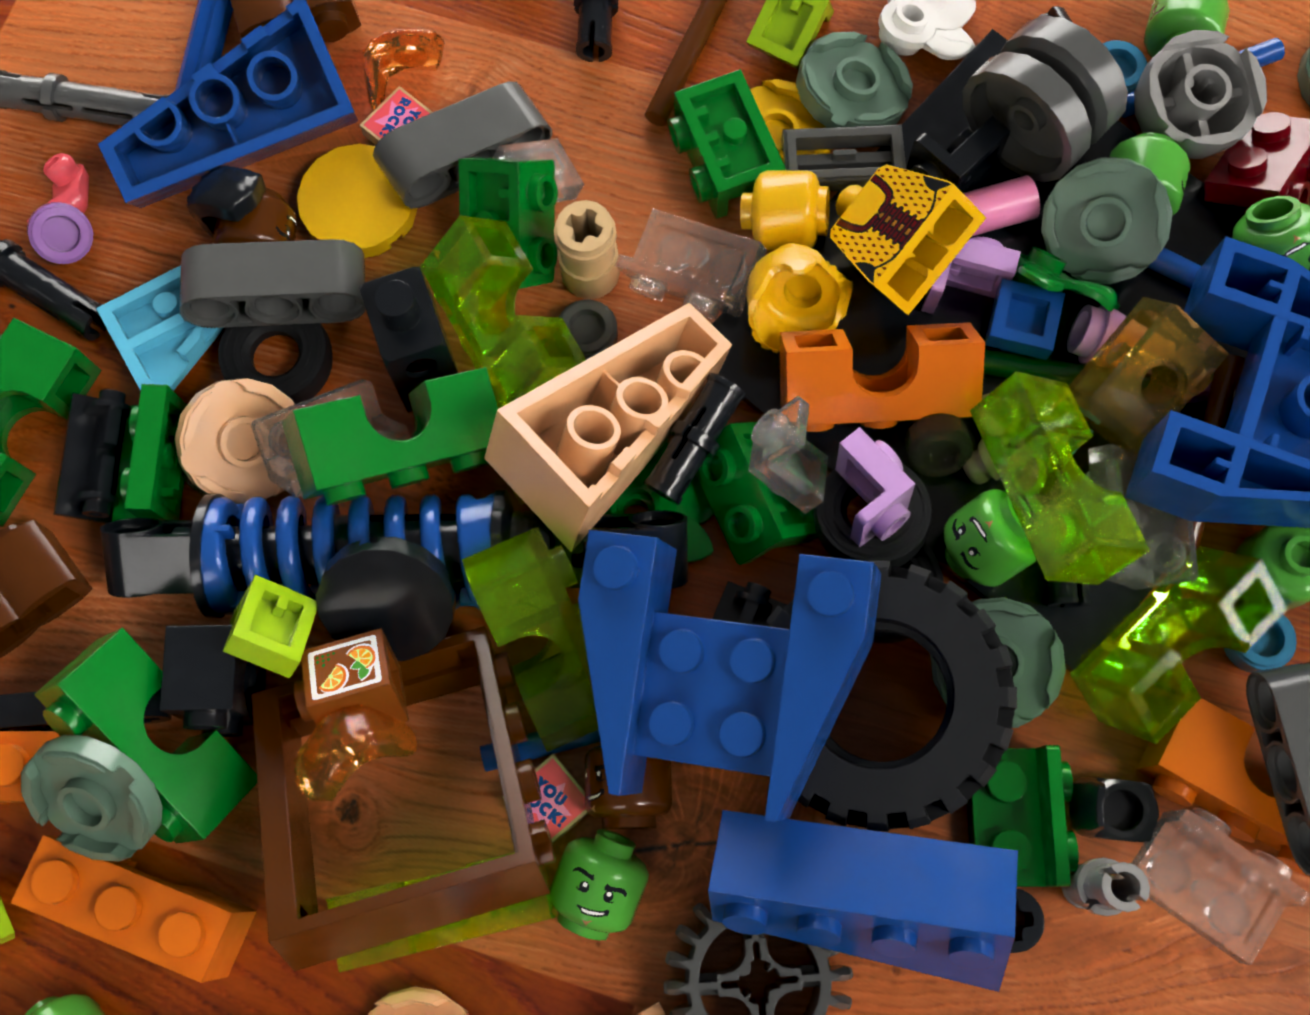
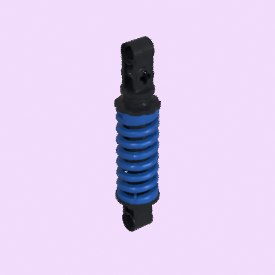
(234, 542)

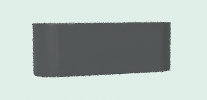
(424, 154)
(271, 283)
(1281, 719)

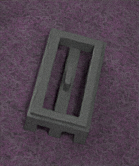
(847, 165)

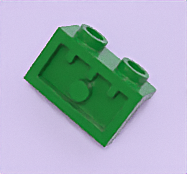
(723, 139)
(523, 197)
(149, 469)
(744, 506)
(1026, 813)

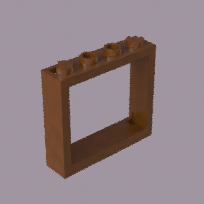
(293, 918)

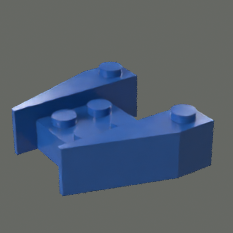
(1261, 460)
(719, 687)

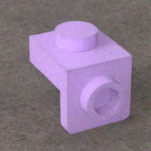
(975, 269)
(879, 479)

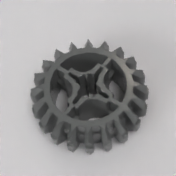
(696, 984)

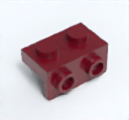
(1264, 163)

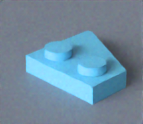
(152, 333)

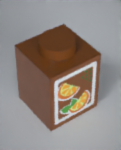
(348, 674)

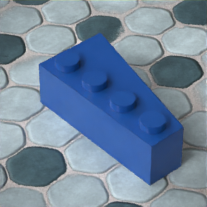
(234, 112)
(869, 894)

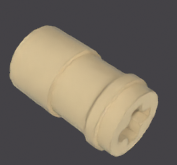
(587, 249)

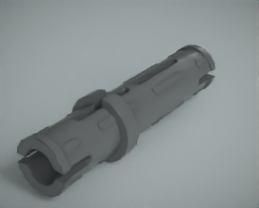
(63, 99)

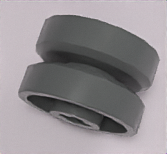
(1052, 92)

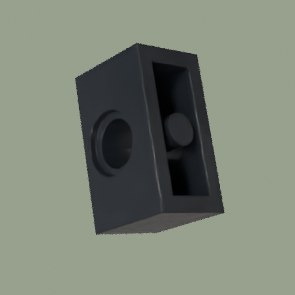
(206, 684)

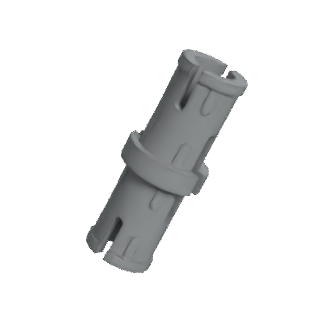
(1104, 893)

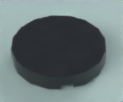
(388, 588)

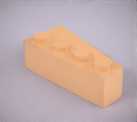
(599, 424)

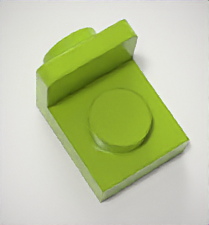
(789, 28)
(271, 626)

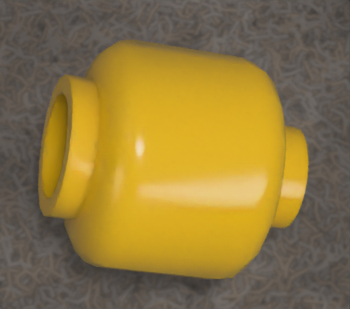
(786, 208)

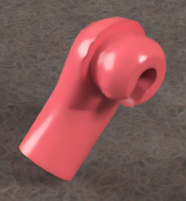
(68, 180)

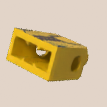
(903, 231)

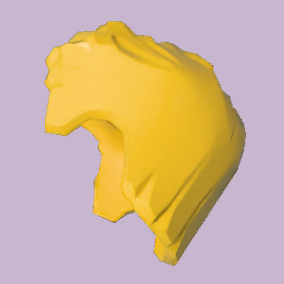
(794, 292)

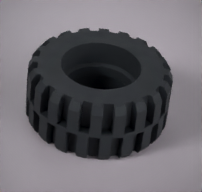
(974, 724)

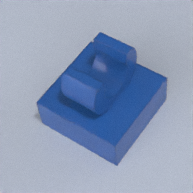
(1024, 319)

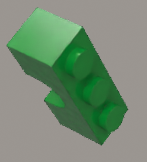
(34, 377)
(341, 451)
(106, 699)

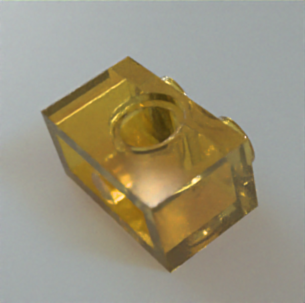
(1151, 338)

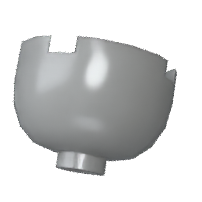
(1200, 93)

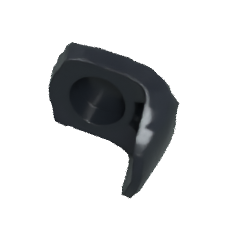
(226, 195)
(1113, 809)

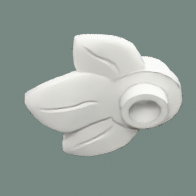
(927, 25)

